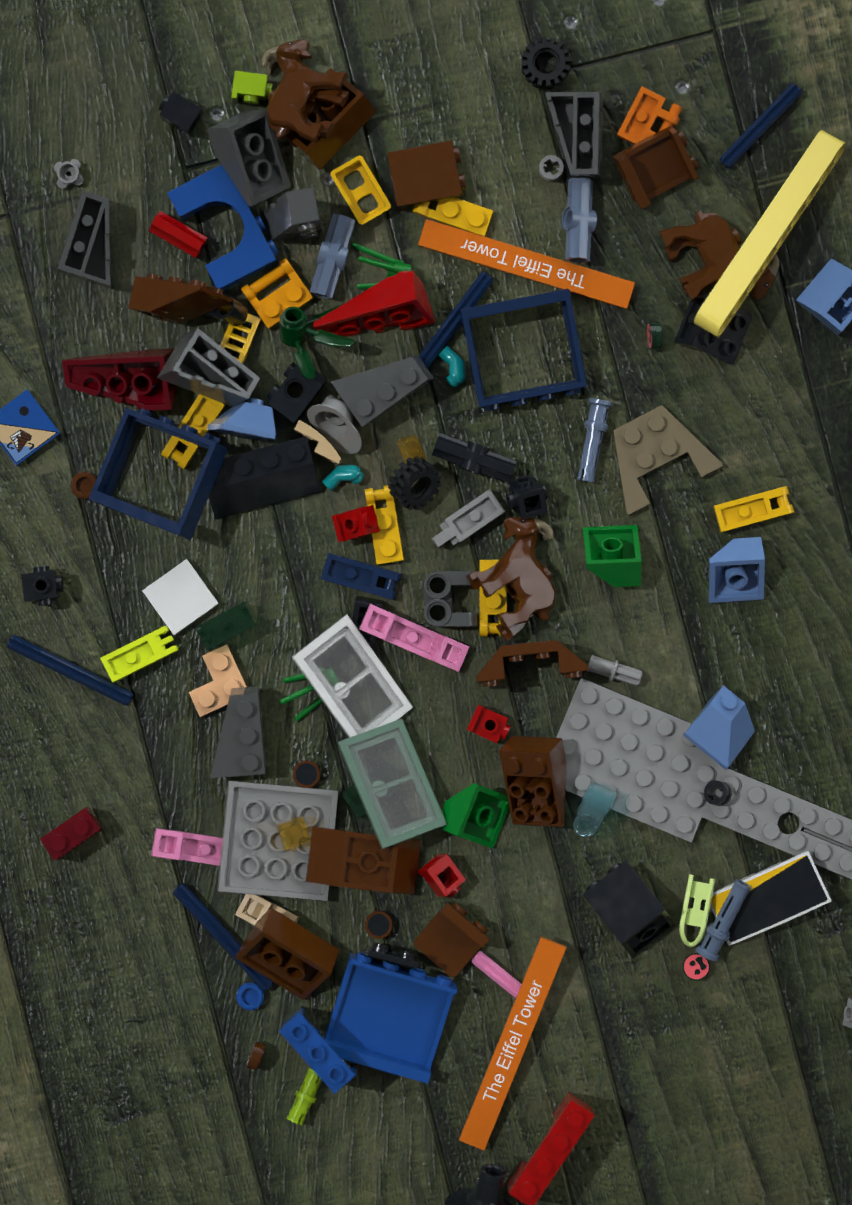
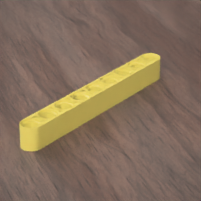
(769, 233)

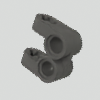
(443, 599)

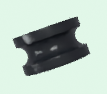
(726, 793)

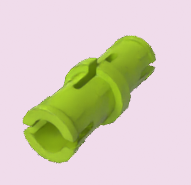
(304, 1097)

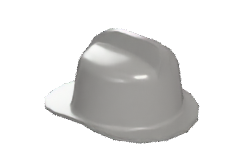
(336, 424)

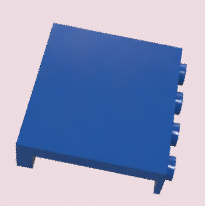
(389, 1016)

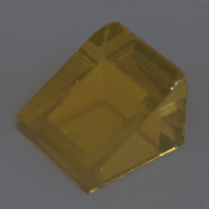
(410, 447)
(293, 832)

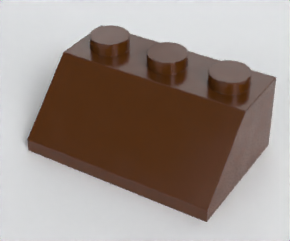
(346, 121)
(288, 954)

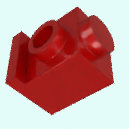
(355, 523)
(477, 724)
(452, 876)

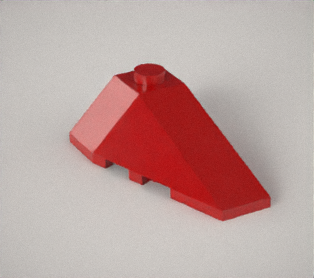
(390, 303)

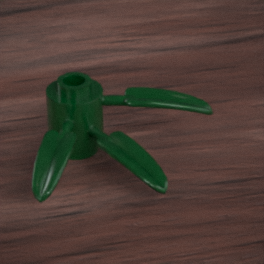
(294, 333)

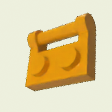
(288, 295)

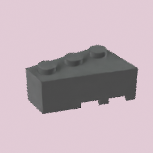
(580, 130)
(293, 216)
(87, 244)
(208, 370)
(382, 388)
(241, 738)

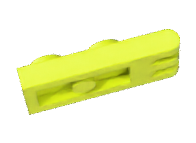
(138, 654)

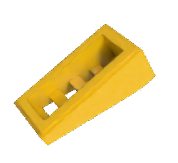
(247, 342)

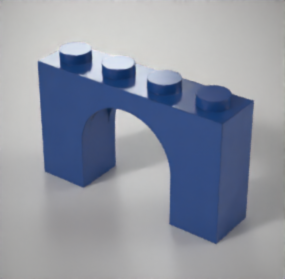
(253, 252)

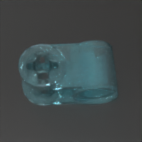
(594, 807)

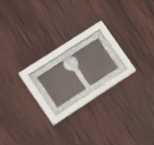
(351, 679)

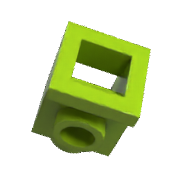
(250, 87)

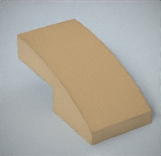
(323, 447)
(255, 906)

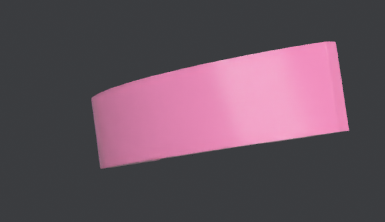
(414, 638)
(187, 846)

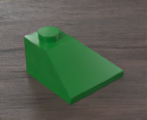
(614, 554)
(476, 814)

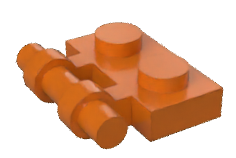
(642, 115)

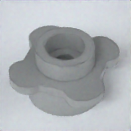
(64, 180)

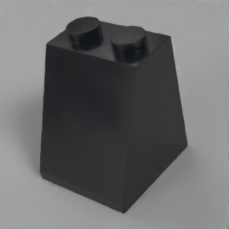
(628, 908)

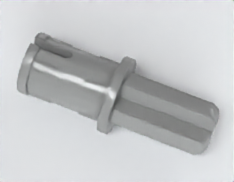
(614, 670)

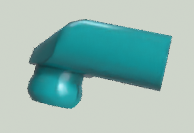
(457, 367)
(343, 473)

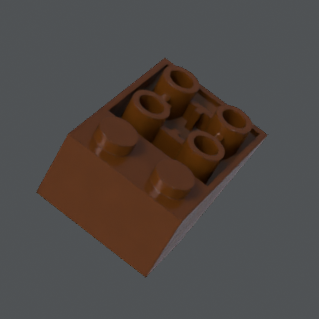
(174, 299)
(535, 780)

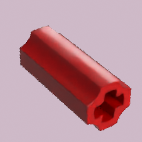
(178, 234)

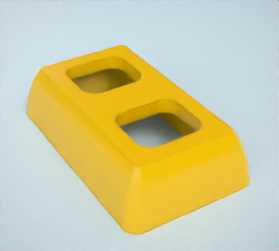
(369, 187)

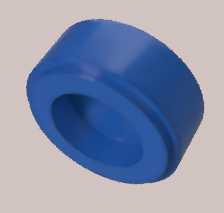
(250, 996)

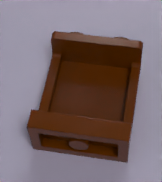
(656, 165)
(425, 174)

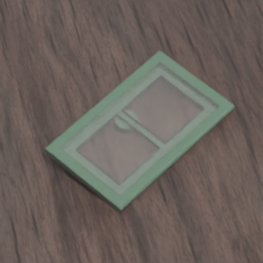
(392, 783)

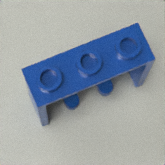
(316, 1051)

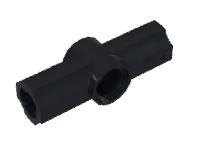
(474, 458)

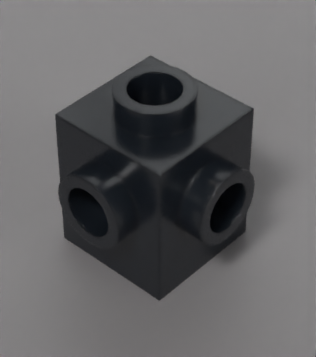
(527, 497)
(31, 586)

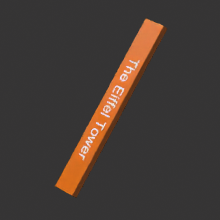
(526, 264)
(512, 1043)

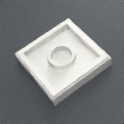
(180, 597)

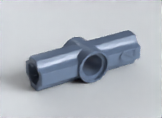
(579, 220)
(332, 256)

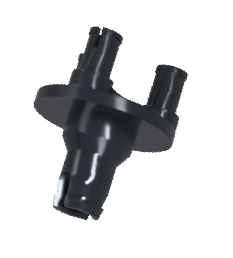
(486, 1191)

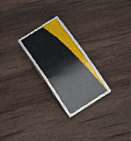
(774, 897)

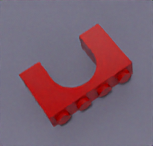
(535, 1175)

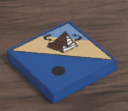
(25, 427)

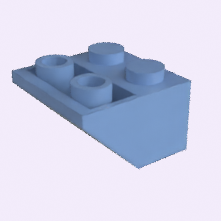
(830, 296)

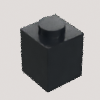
(180, 112)

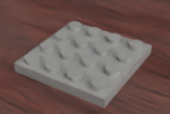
(251, 846)

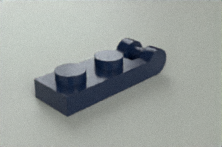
(359, 576)

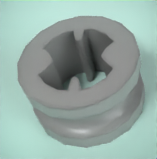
(553, 160)

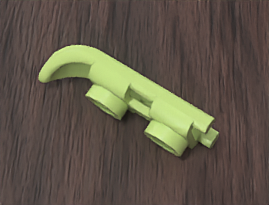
(694, 915)

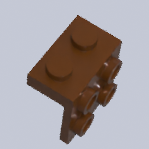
(451, 939)

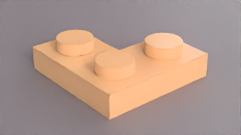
(224, 675)

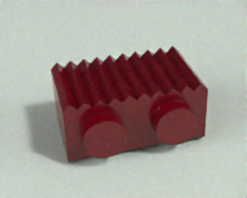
(71, 834)

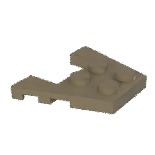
(650, 444)

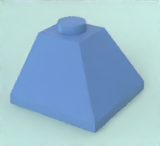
(246, 420)
(737, 571)
(721, 727)

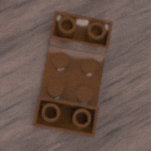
(566, 660)
(360, 863)

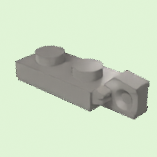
(469, 519)

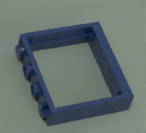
(543, 392)
(118, 455)

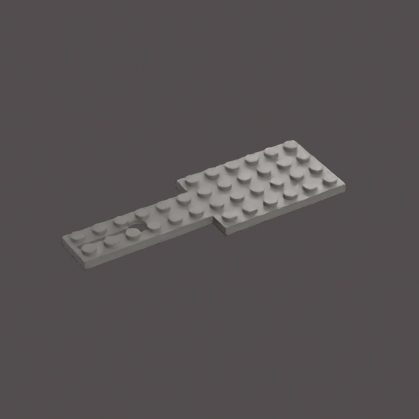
(665, 775)

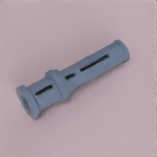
(595, 427)
(719, 930)

